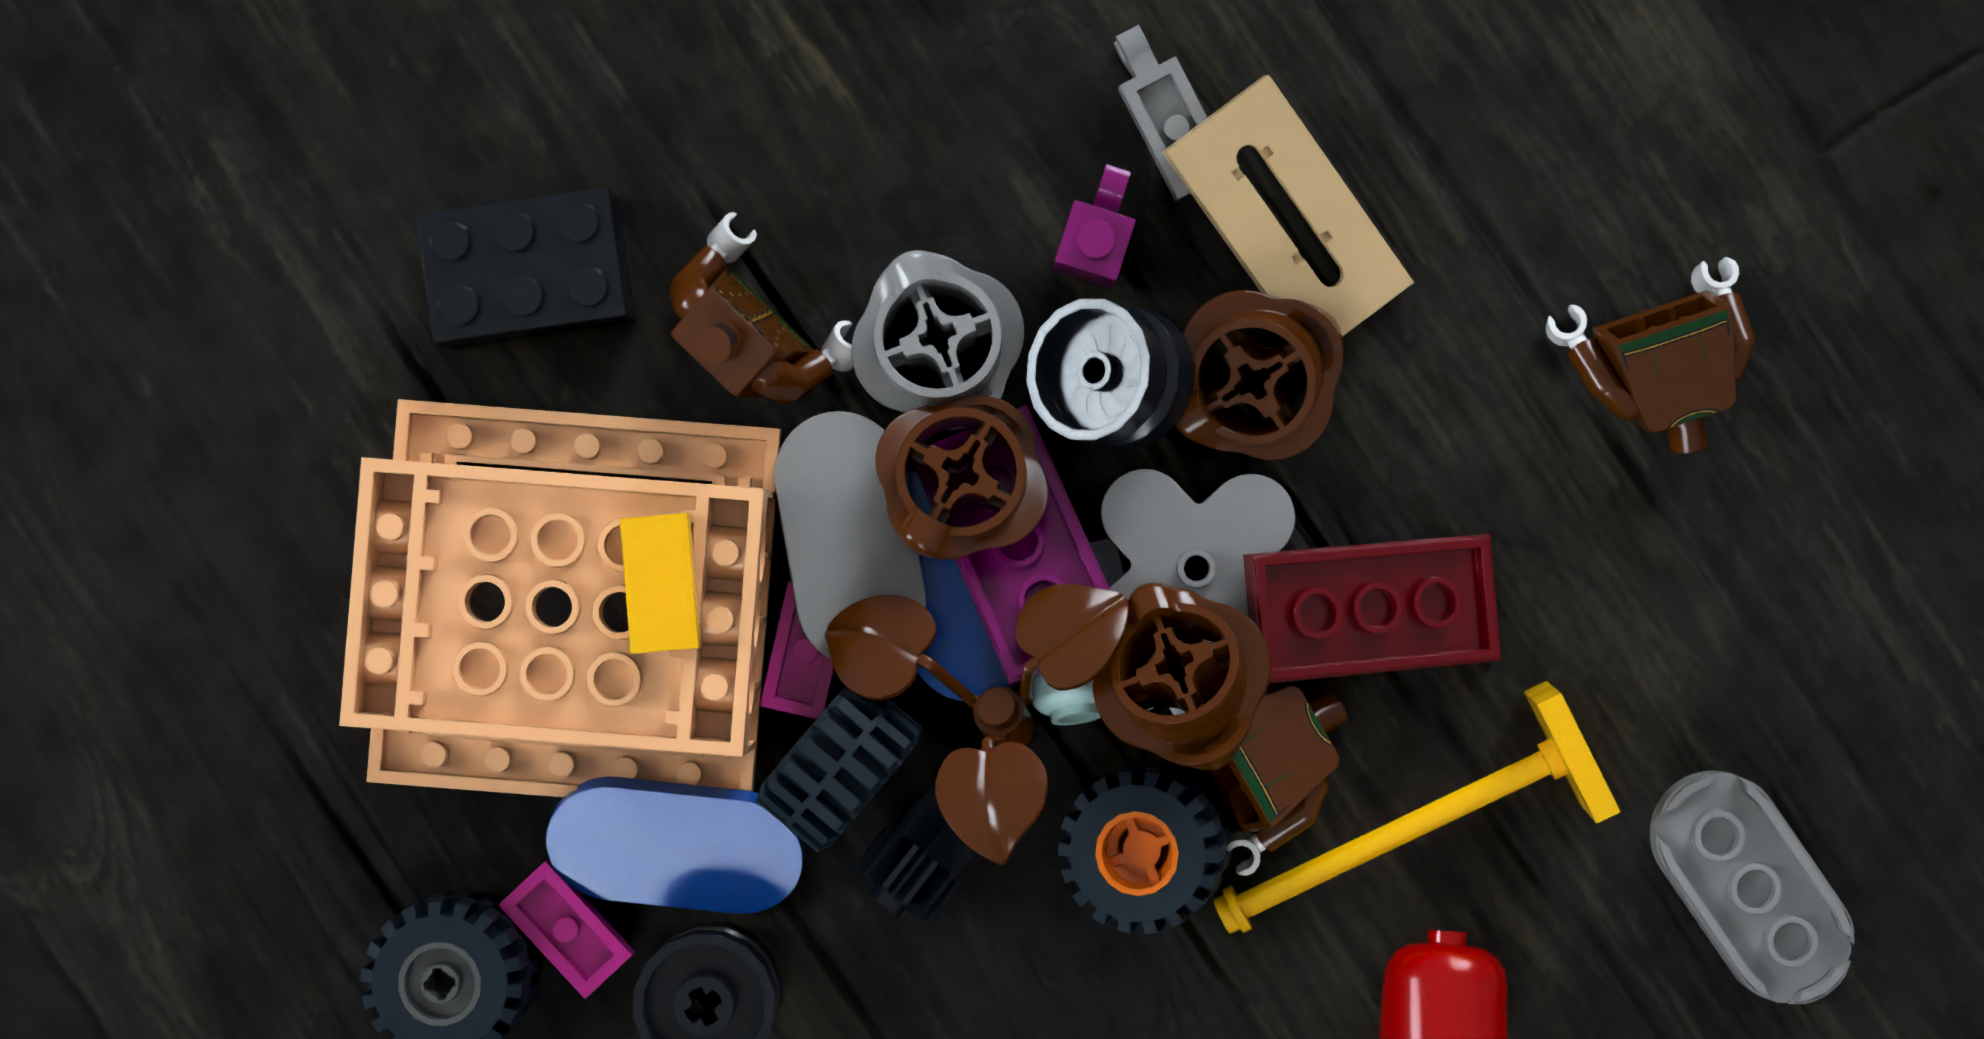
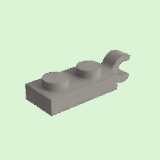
(1158, 101)

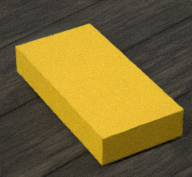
(660, 583)

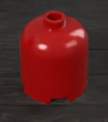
(1444, 991)

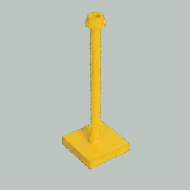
(1560, 755)

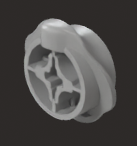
(917, 279)

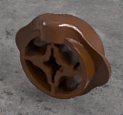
(1311, 338)
(994, 421)
(1238, 660)

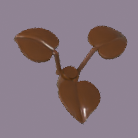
(1000, 790)

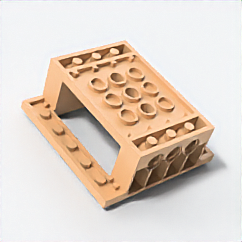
(532, 701)

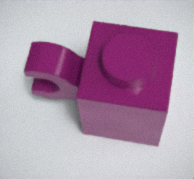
(1097, 234)

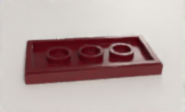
(1375, 606)

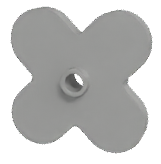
(1163, 527)

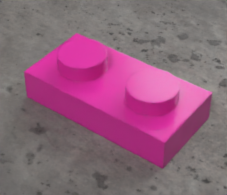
(797, 672)
(566, 929)

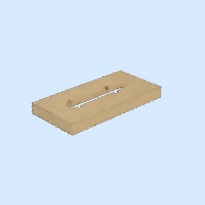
(1210, 171)

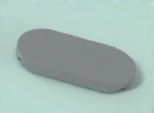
(838, 522)
(1752, 887)

